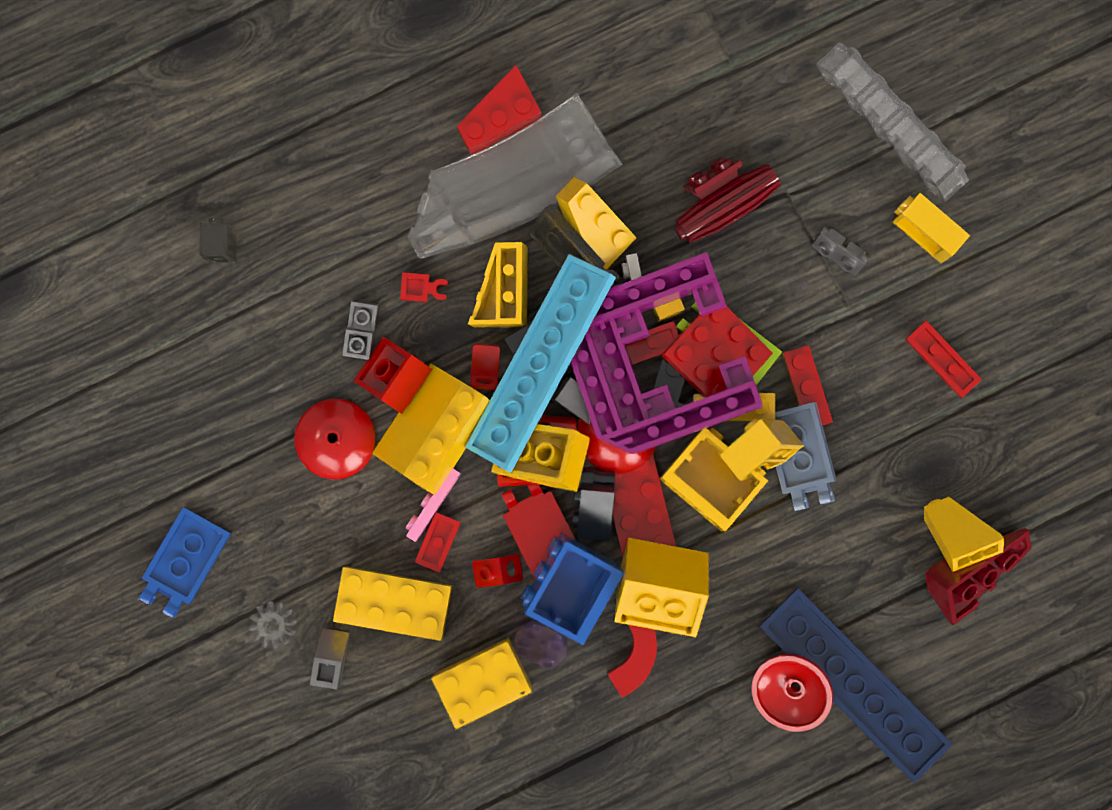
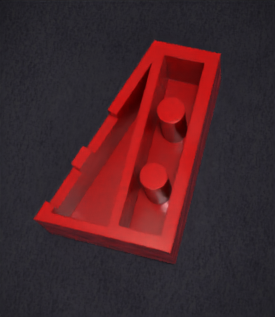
(500, 113)

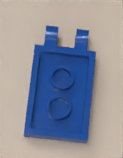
(183, 560)

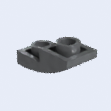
(360, 330)

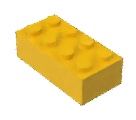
(392, 603)

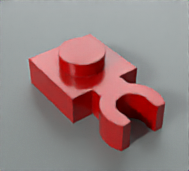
(417, 287)

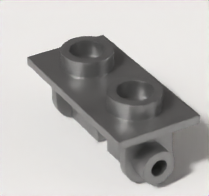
(850, 259)

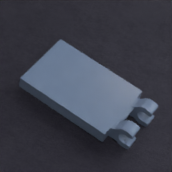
(810, 466)

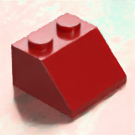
(392, 375)

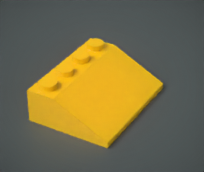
(432, 430)

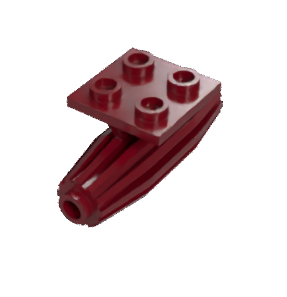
(723, 197)

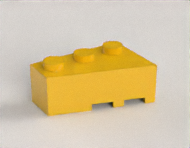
(594, 221)
(763, 444)

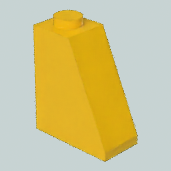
(961, 534)

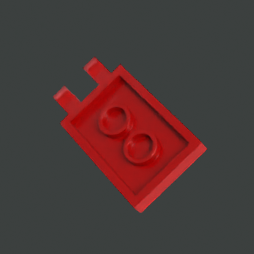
(535, 524)

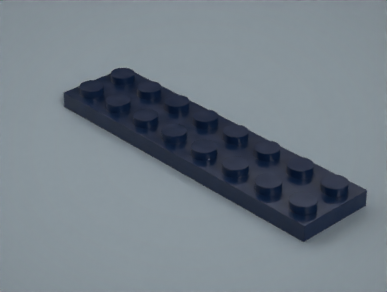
(858, 686)

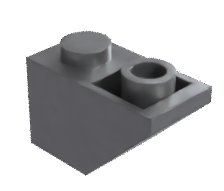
(330, 659)

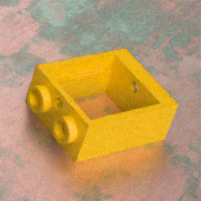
(930, 227)

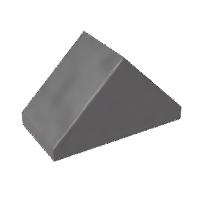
(571, 399)

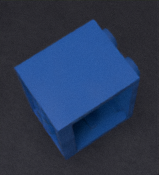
(571, 588)

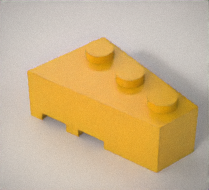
(504, 288)

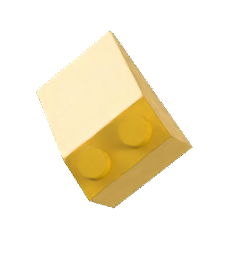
(551, 458)

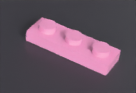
(430, 504)

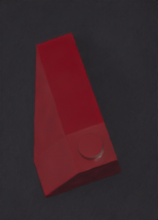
(959, 590)

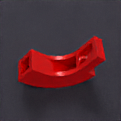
(638, 664)

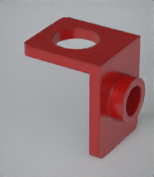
(484, 366)
(494, 571)

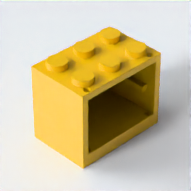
(709, 483)
(662, 587)
(482, 683)

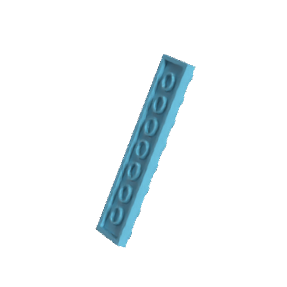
(540, 362)

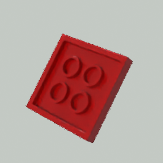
(713, 342)

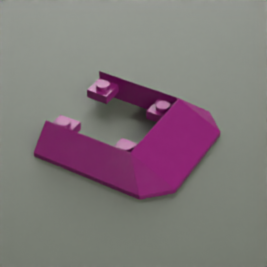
(608, 379)

